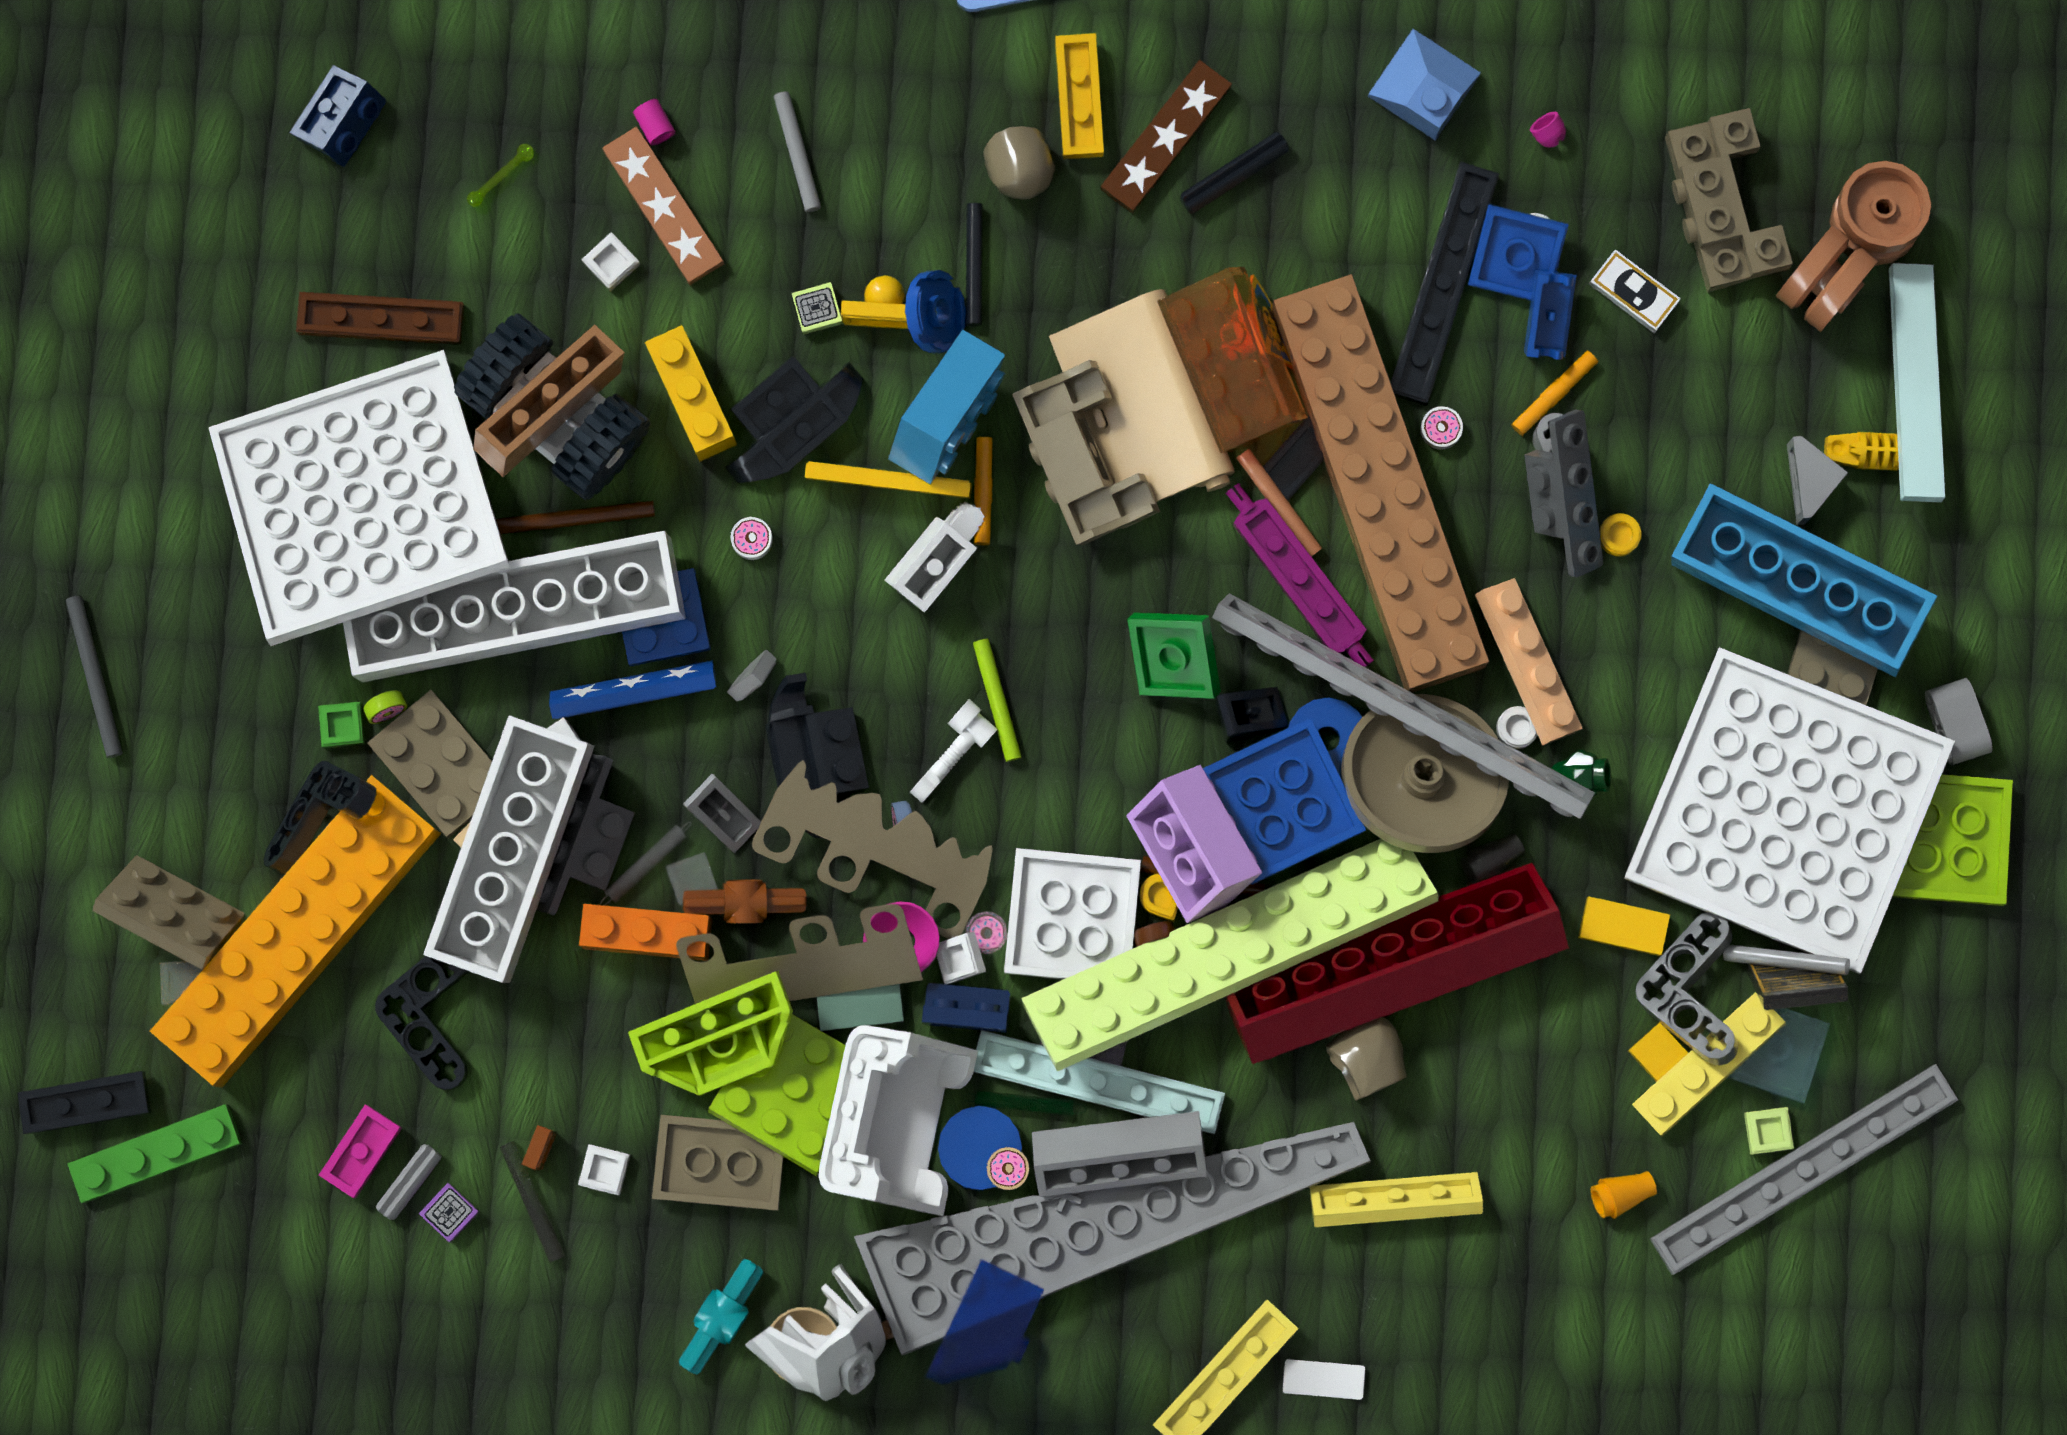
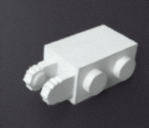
(936, 556)

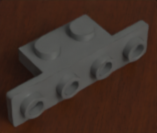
(1564, 493)
(589, 840)

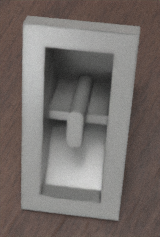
(1812, 477)
(722, 813)

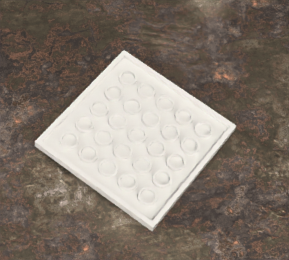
(357, 498)
(1789, 809)

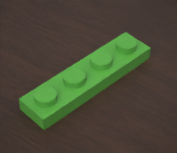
(154, 1153)

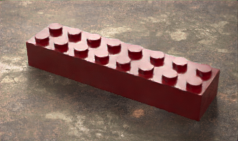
(1401, 964)

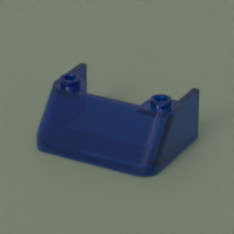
(986, 1326)

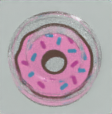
(989, 931)

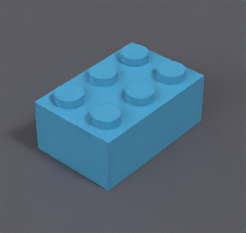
(948, 408)

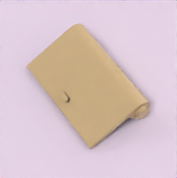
(1153, 409)

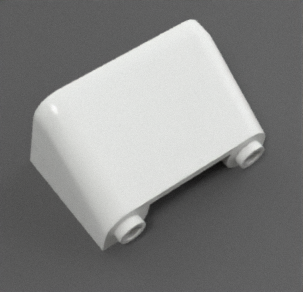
(889, 1117)

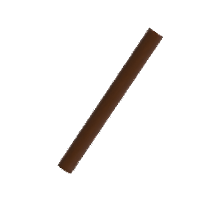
(576, 517)

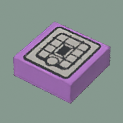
(449, 1212)

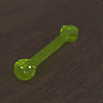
(524, 153)

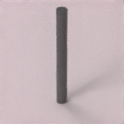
(94, 676)

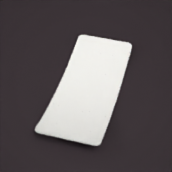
(1323, 1379)

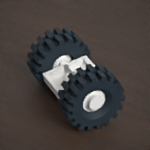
(583, 449)

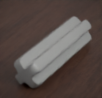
(408, 1182)

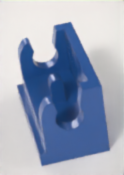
(1549, 314)

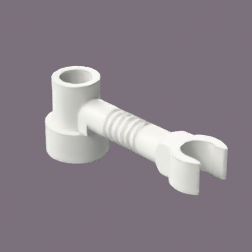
(972, 729)

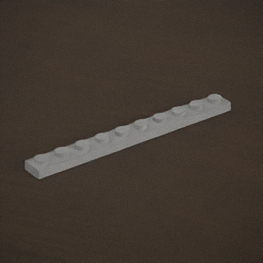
(1416, 713)

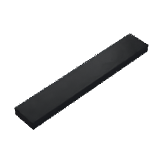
(1443, 283)

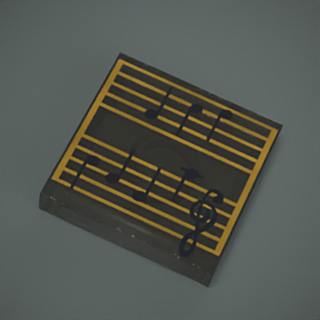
(1795, 988)

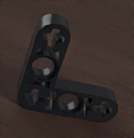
(323, 788)
(417, 1001)

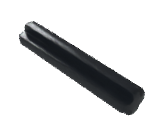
(1234, 172)

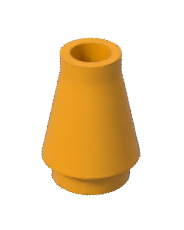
(1619, 1194)

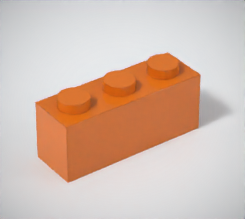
(642, 931)

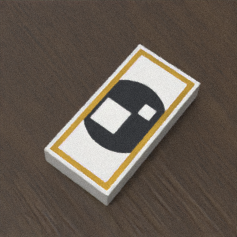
(1634, 291)

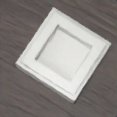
(610, 261)
(960, 958)
(604, 1169)

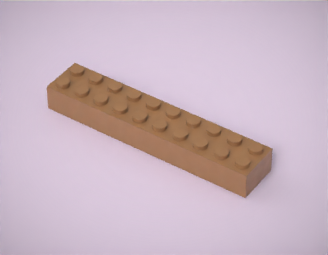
(1379, 485)

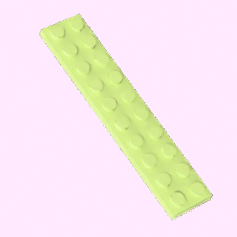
(1227, 951)

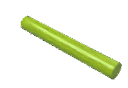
(997, 700)

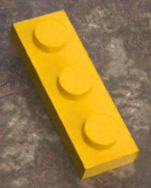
(1079, 96)

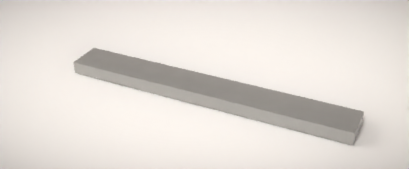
(1803, 1169)

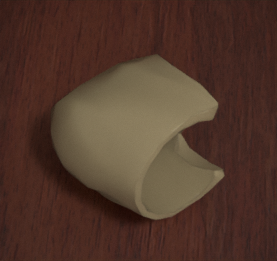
(1019, 162)
(1368, 1057)

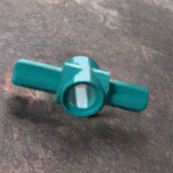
(721, 1316)

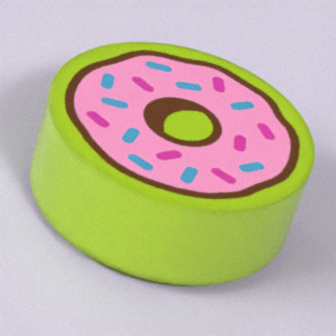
(385, 707)

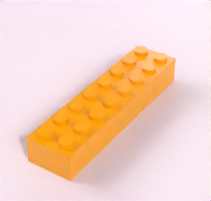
(293, 935)

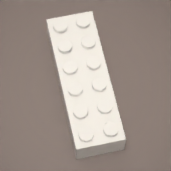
(508, 850)

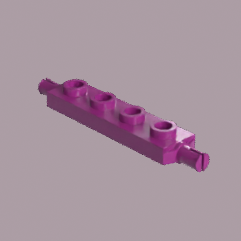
(1299, 576)

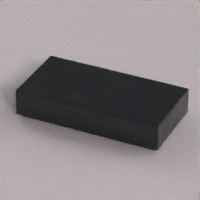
(1295, 459)

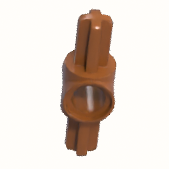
(744, 901)

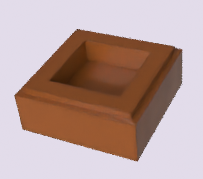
(539, 1148)

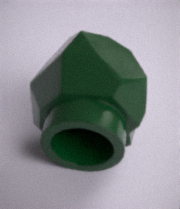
(1586, 770)

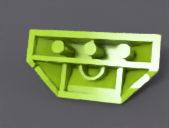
(717, 1037)

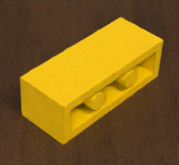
(690, 393)

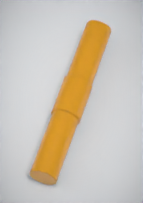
(1554, 393)
(983, 487)

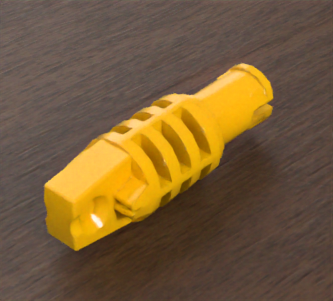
(1863, 450)

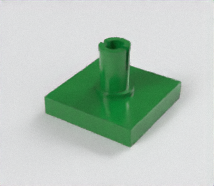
(1174, 655)

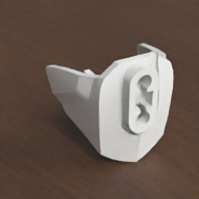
(831, 1361)

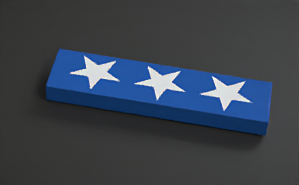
(632, 690)

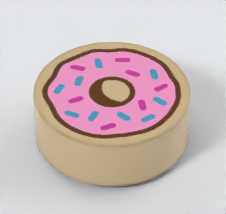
(1007, 1168)

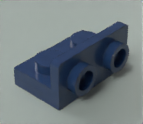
(339, 115)
(966, 1007)

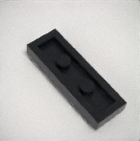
(84, 1102)

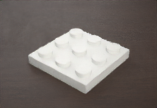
(1069, 912)

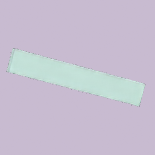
(1916, 383)
(1095, 1081)

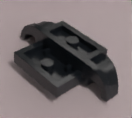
(791, 418)
(822, 739)

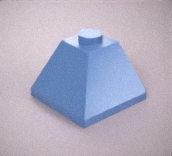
(1424, 84)

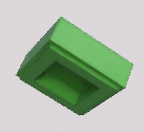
(341, 725)

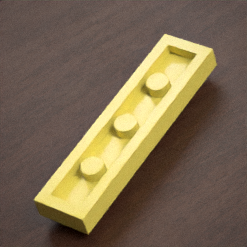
(1696, 1078)
(1396, 1199)
(1227, 1373)

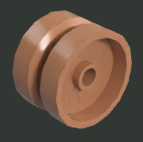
(1882, 210)
(1827, 278)

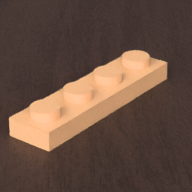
(1528, 661)

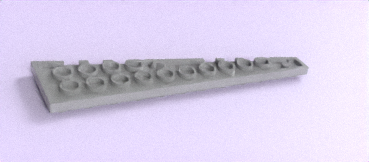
(1075, 1236)

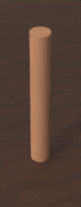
(1278, 501)

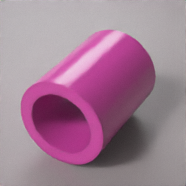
(654, 122)

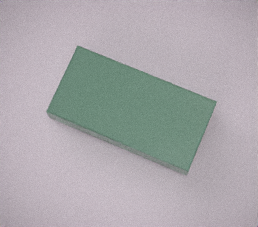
(860, 1008)

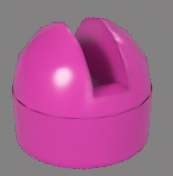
(1549, 130)

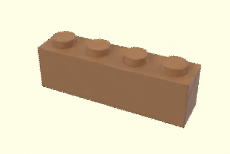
(548, 400)

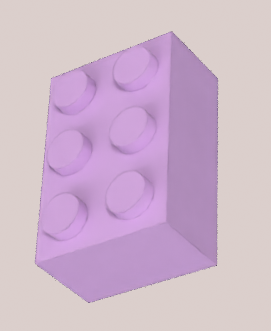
(1194, 843)

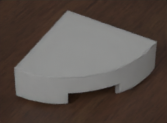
(752, 676)

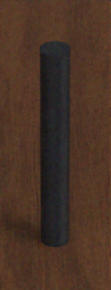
(974, 261)

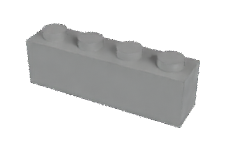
(1119, 1154)

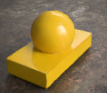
(881, 307)

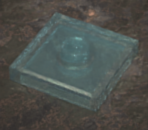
(1787, 1059)

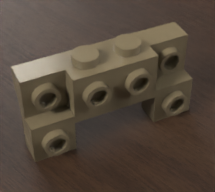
(1714, 205)
(1072, 459)

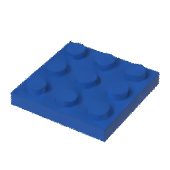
(1285, 798)

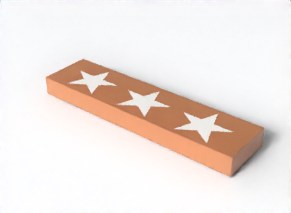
(663, 205)

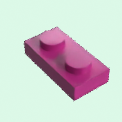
(360, 1151)

